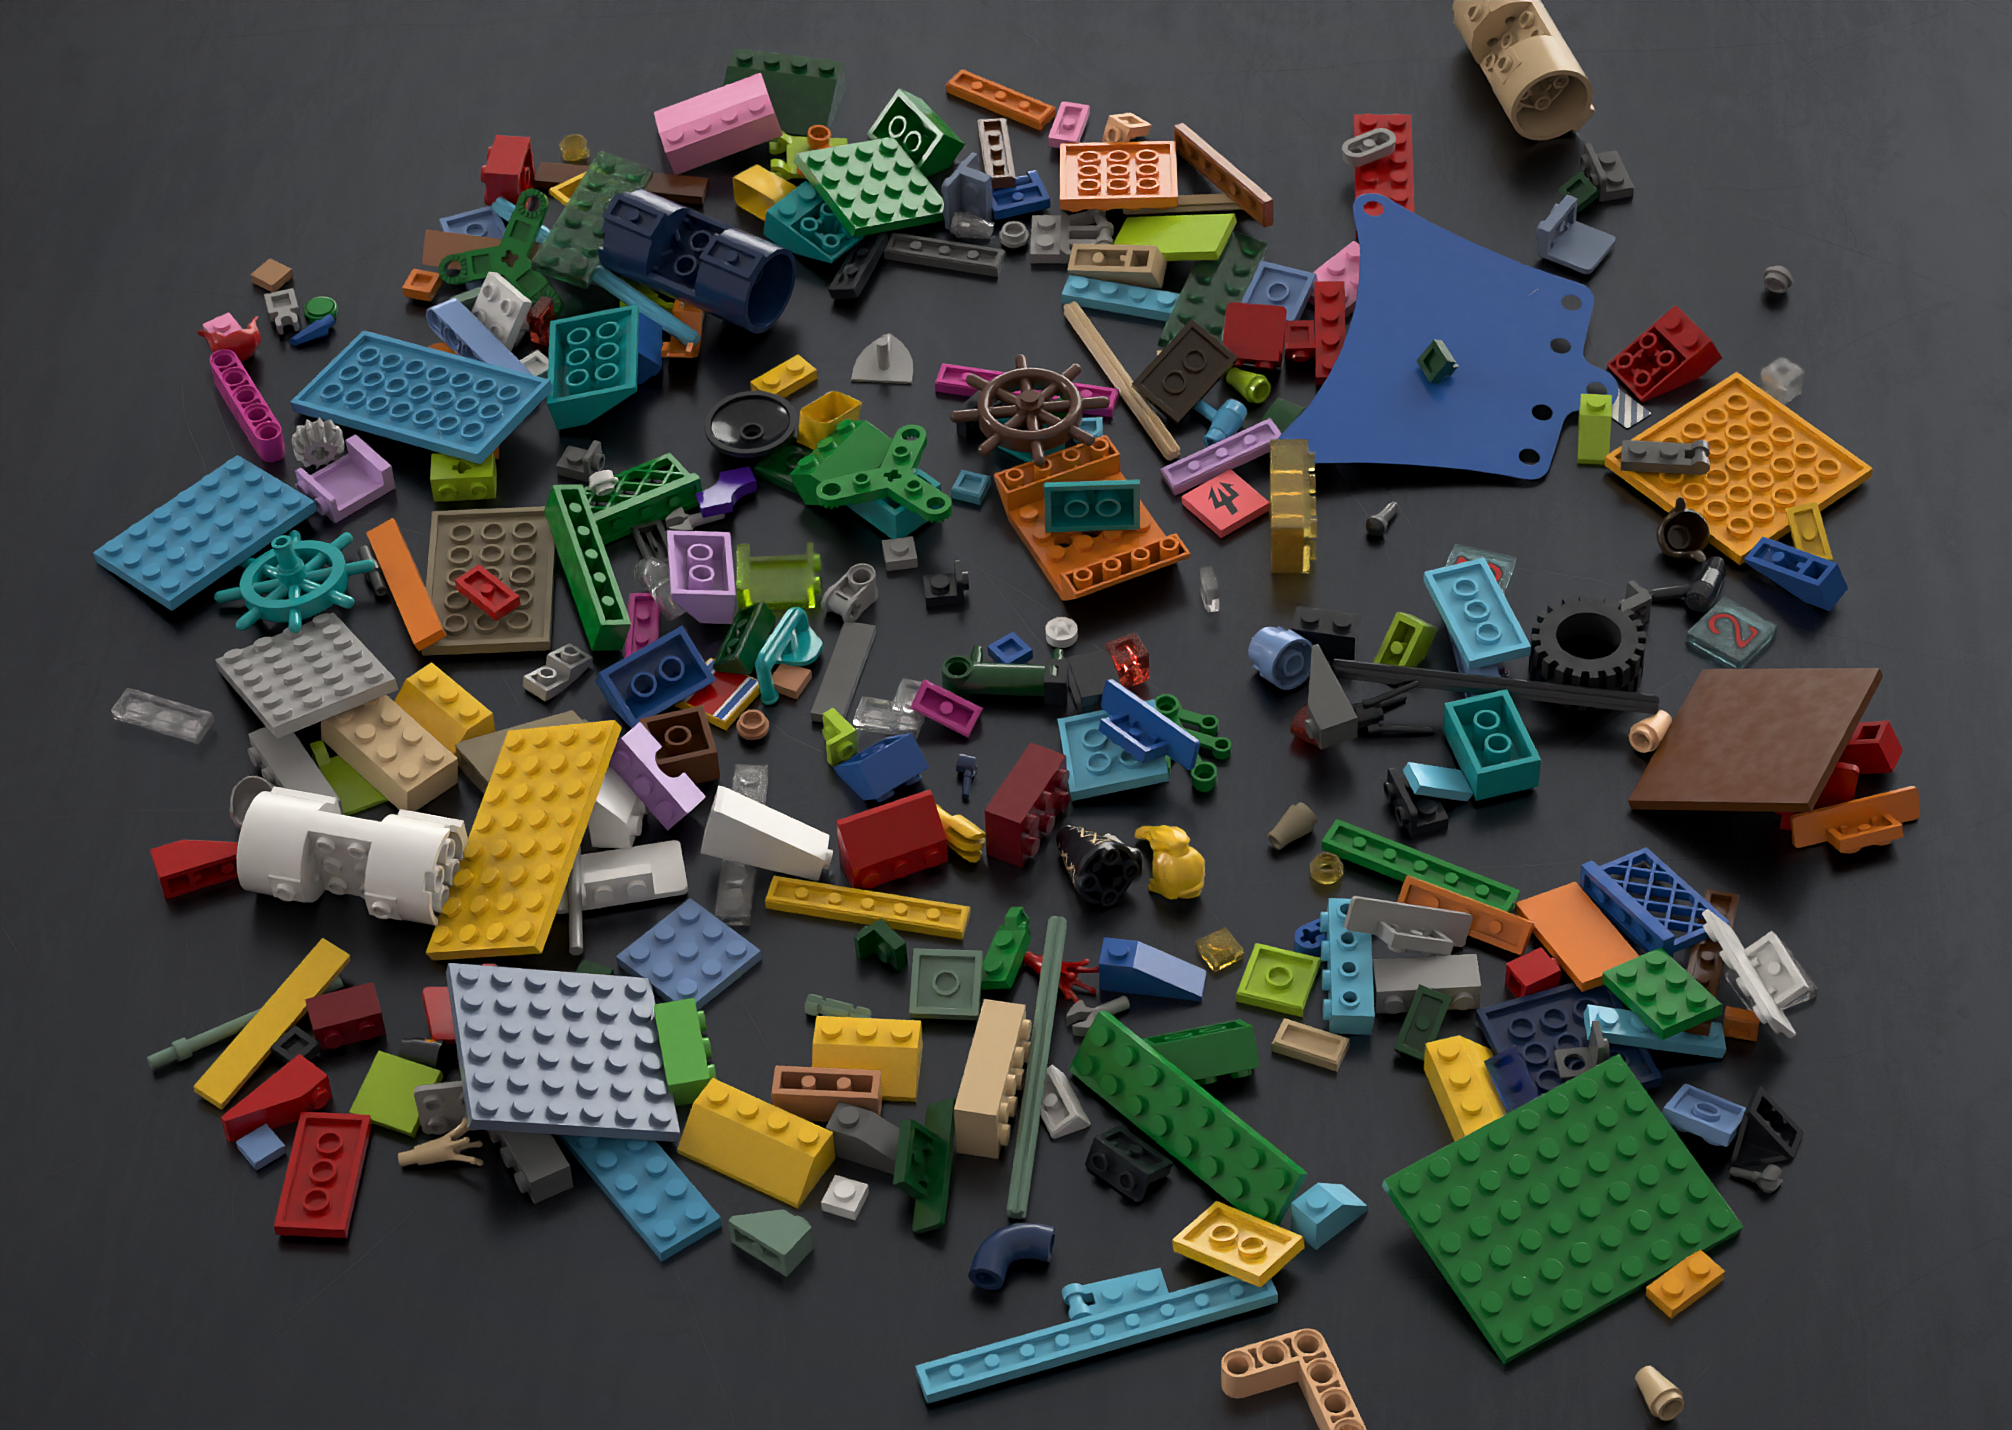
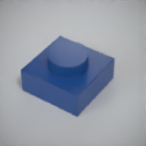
(1010, 650)

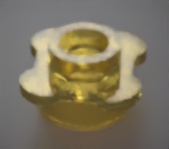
(574, 147)

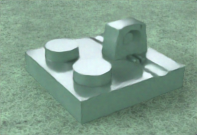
(946, 984)

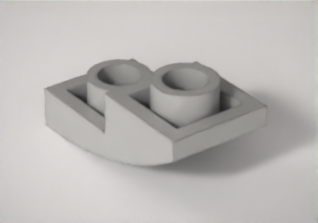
(561, 670)

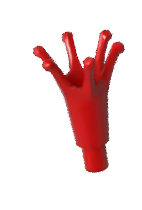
(1068, 974)

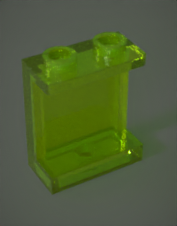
(778, 580)

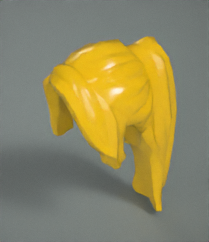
(1176, 865)

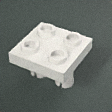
(502, 309)

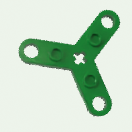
(518, 239)
(877, 483)

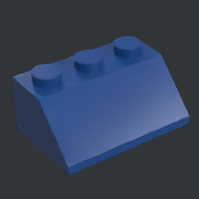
(655, 677)

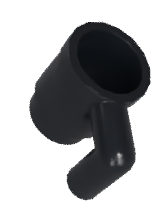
(425, 1052)

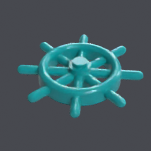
(295, 581)

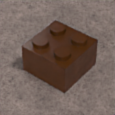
(685, 744)

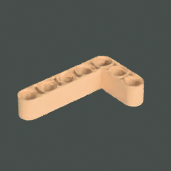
(1293, 1366)

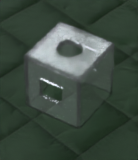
(1782, 376)

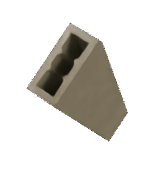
(479, 755)

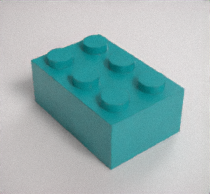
(1491, 744)

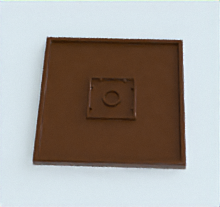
(1756, 739)

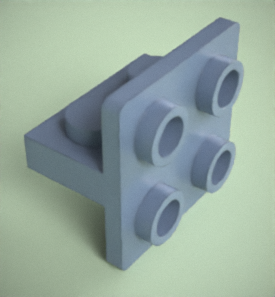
(968, 191)

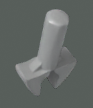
(684, 522)
(1081, 1012)

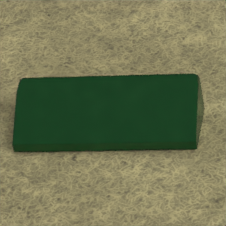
(745, 639)

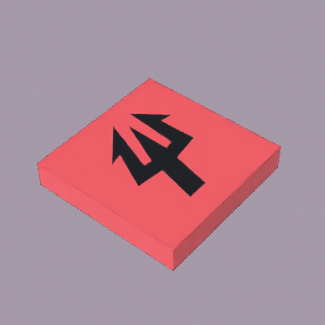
(1225, 503)

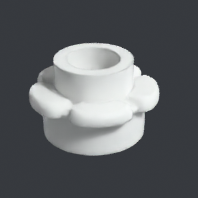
(602, 482)

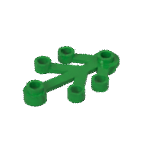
(1204, 774)

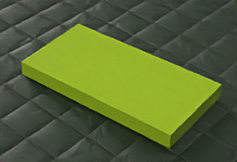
(1180, 235)

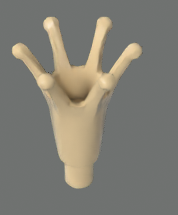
(442, 1149)

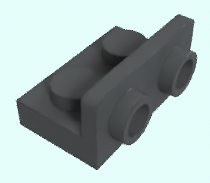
(1606, 173)

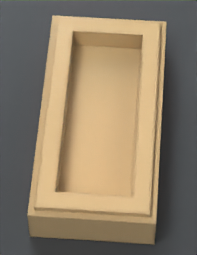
(1310, 1044)

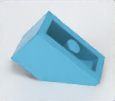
(1324, 1212)

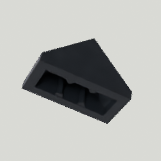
(1765, 1133)

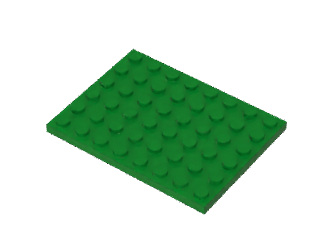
(1561, 1207)

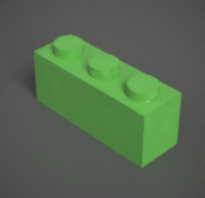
(684, 1049)

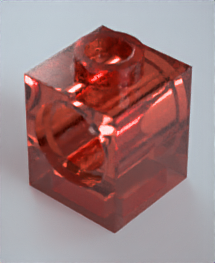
(1130, 659)

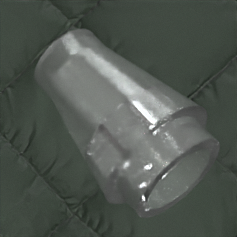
(970, 226)

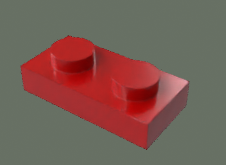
(487, 592)

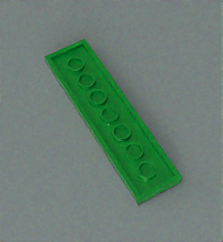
(1186, 1120)

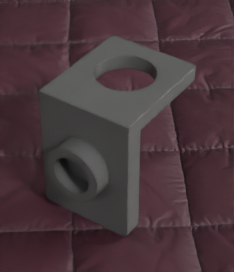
(1591, 1056)

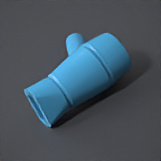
(1224, 421)

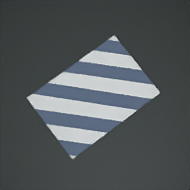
(1627, 410)

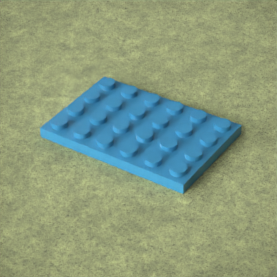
(204, 532)

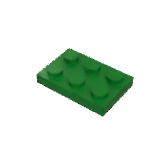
(1661, 993)

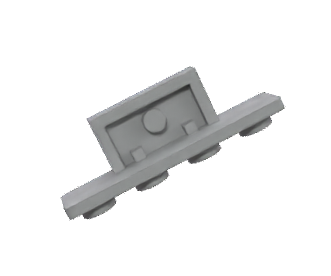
(1409, 926)

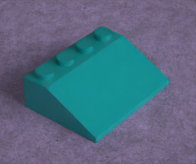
(592, 364)

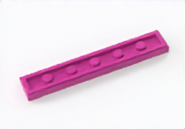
(953, 380)

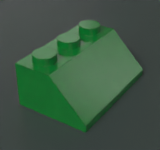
(918, 132)
(847, 450)
(1210, 1050)

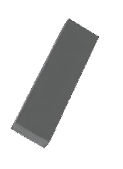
(944, 254)
(844, 669)

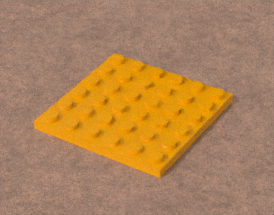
(1758, 465)

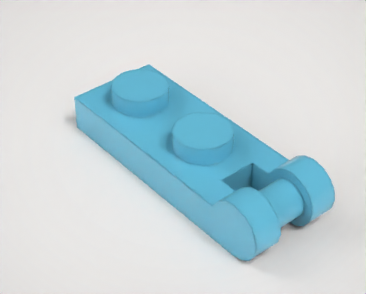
(1113, 1293)

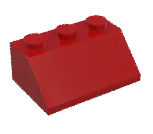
(891, 841)

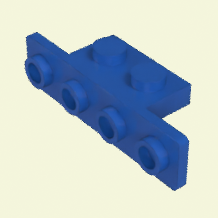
(1143, 729)

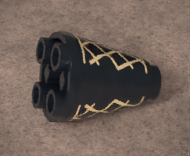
(1096, 864)

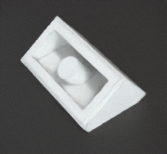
(1060, 1105)

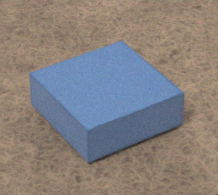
(261, 1147)

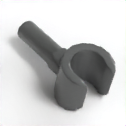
(1767, 1180)

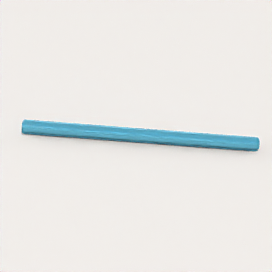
(620, 288)

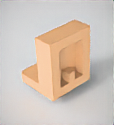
(1125, 127)

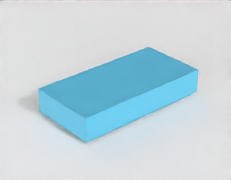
(1437, 781)

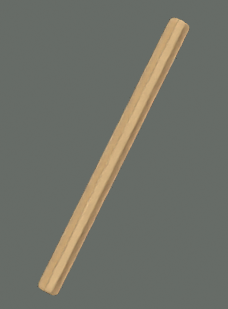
(1122, 381)

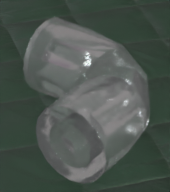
(654, 576)

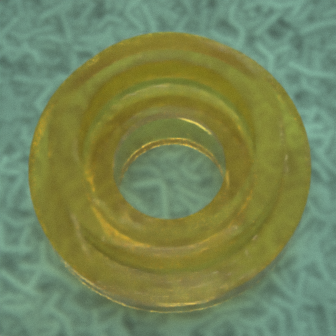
(1326, 868)

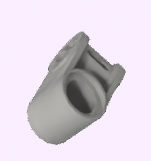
(852, 593)

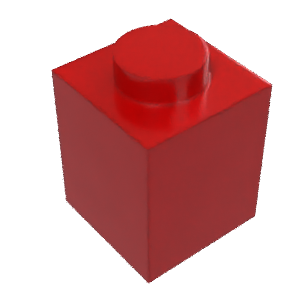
(1532, 973)

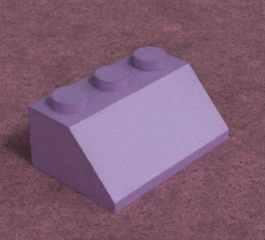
(702, 574)

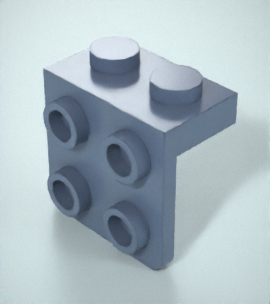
(1570, 241)

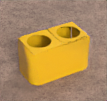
(759, 190)
(822, 416)

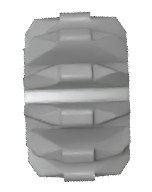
(318, 443)

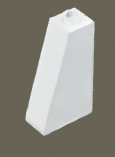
(763, 837)

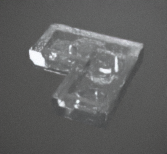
(891, 716)

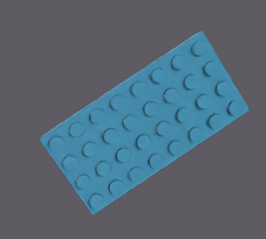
(422, 396)

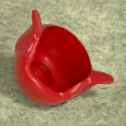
(241, 342)

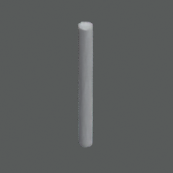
(575, 907)

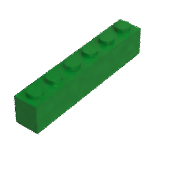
(587, 567)

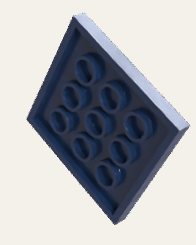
(1554, 1022)

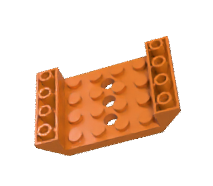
(1088, 561)

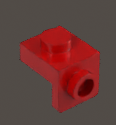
(1299, 341)

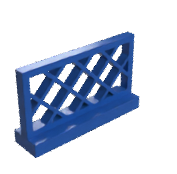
(1632, 914)

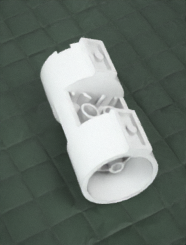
(302, 845)

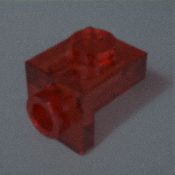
(539, 320)

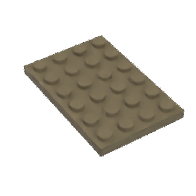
(513, 548)

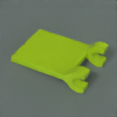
(792, 146)
(347, 783)

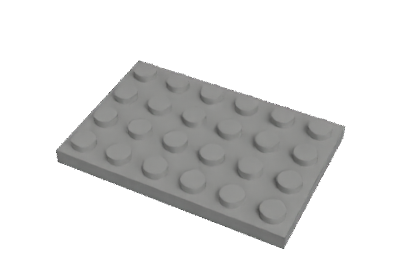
(305, 675)

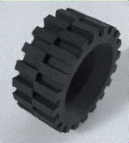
(1588, 622)

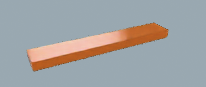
(406, 584)

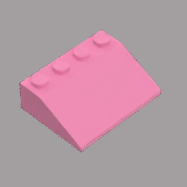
(717, 124)

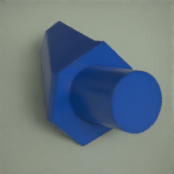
(314, 331)

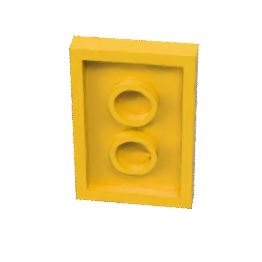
(1238, 1244)

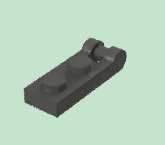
(1665, 457)

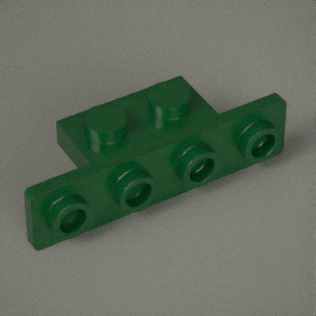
(925, 1163)

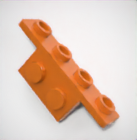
(1858, 822)

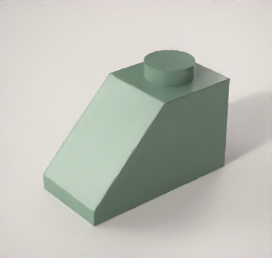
(773, 1238)

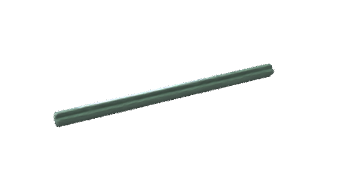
(1036, 1068)

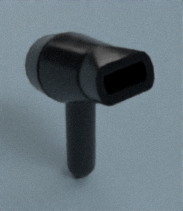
(1701, 592)

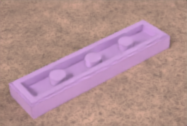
(1220, 457)

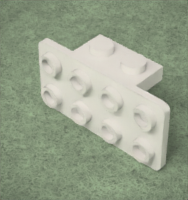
(630, 876)
(1763, 970)

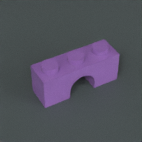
(664, 796)

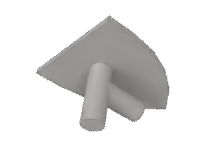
(884, 362)

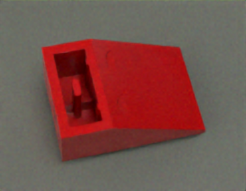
(1665, 356)

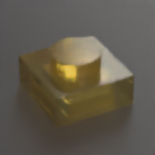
(1219, 949)

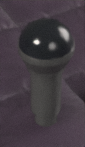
(1377, 524)

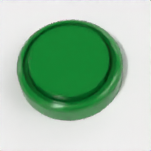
(319, 308)

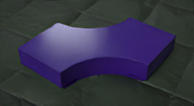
(724, 494)

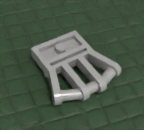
(1055, 234)

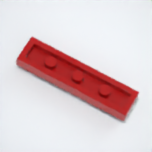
(1329, 326)

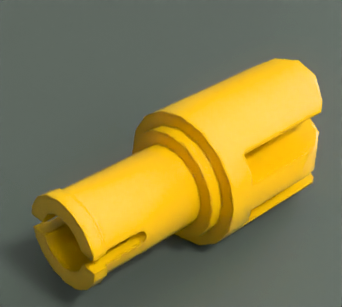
(962, 835)

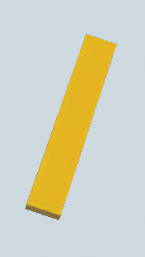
(867, 907)
(271, 1023)

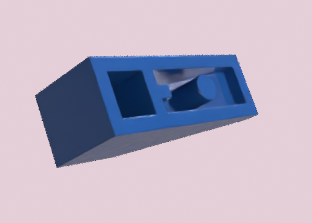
(1799, 572)
(1144, 970)

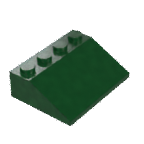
(799, 87)

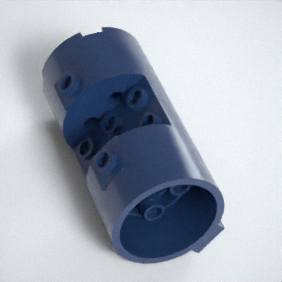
(697, 260)

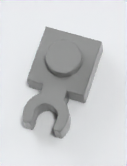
(283, 309)

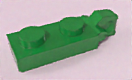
(1006, 951)

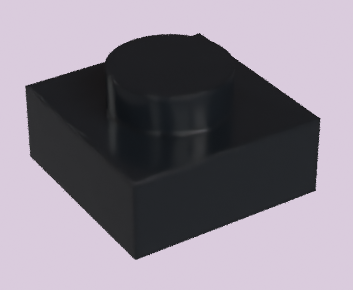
(295, 1043)

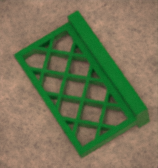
(656, 503)

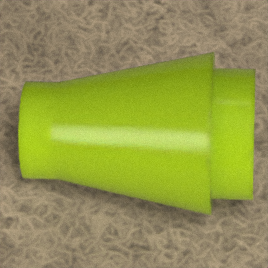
(1250, 385)

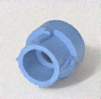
(1281, 656)

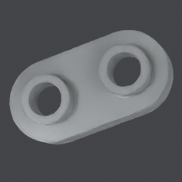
(1368, 147)

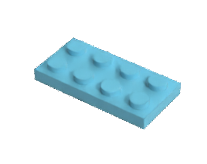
(1477, 613)

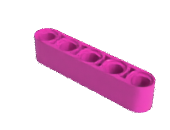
(247, 405)

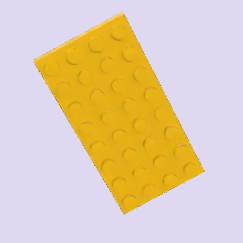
(524, 841)

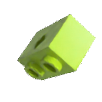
(461, 479)

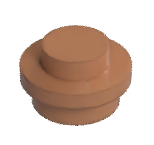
(752, 725)

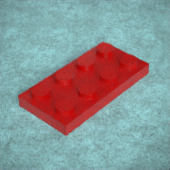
(323, 1175)

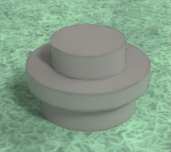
(1014, 234)
(1777, 279)

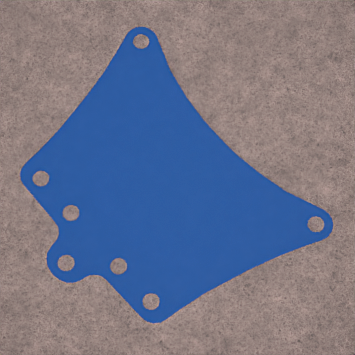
(1439, 286)

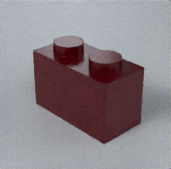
(346, 1016)

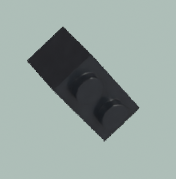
(1332, 630)

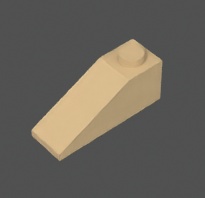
(1120, 264)

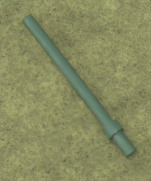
(183, 1048)

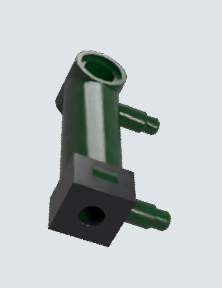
(973, 676)

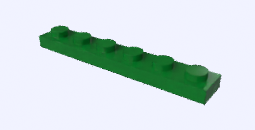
(1401, 861)

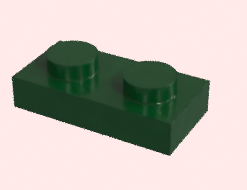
(1422, 1022)

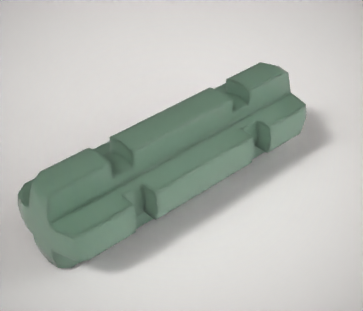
(816, 1005)

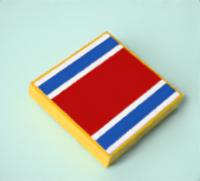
(724, 698)

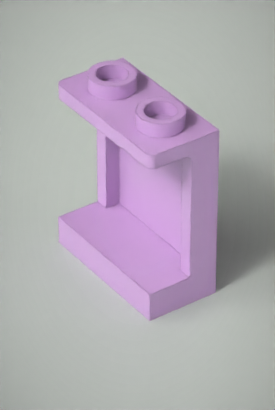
(347, 482)

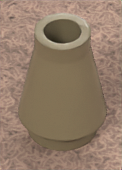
(1293, 825)

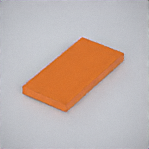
(1576, 934)

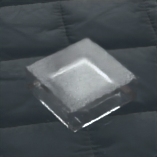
(1209, 589)

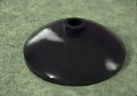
(750, 424)

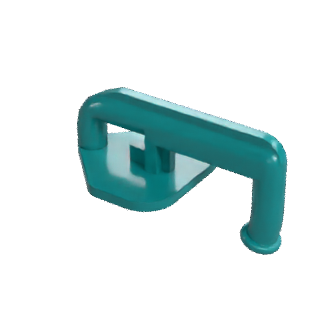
(789, 644)

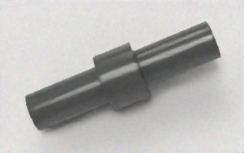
(376, 575)

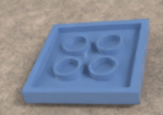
(689, 955)

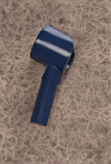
(967, 766)

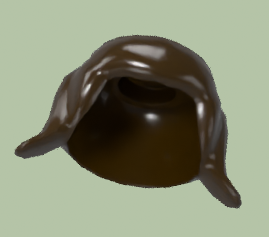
(1683, 533)

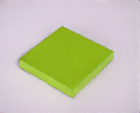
(1278, 980)
(389, 1092)

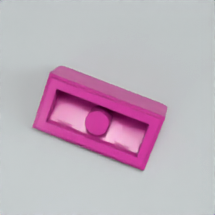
(945, 708)

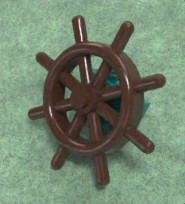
(1027, 423)

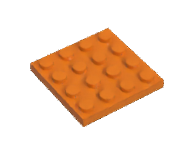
(1118, 175)

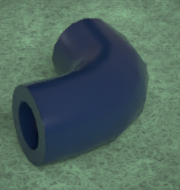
(1006, 1247)

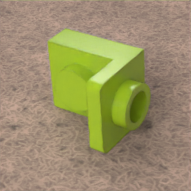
(839, 737)

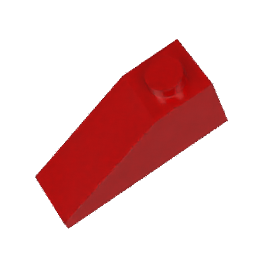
(1873, 748)
(193, 865)
(279, 1099)

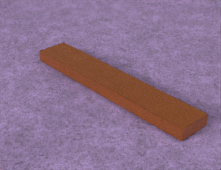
(1224, 175)

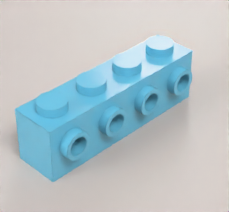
(1347, 973)

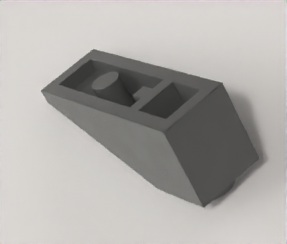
(1329, 710)
(864, 1137)

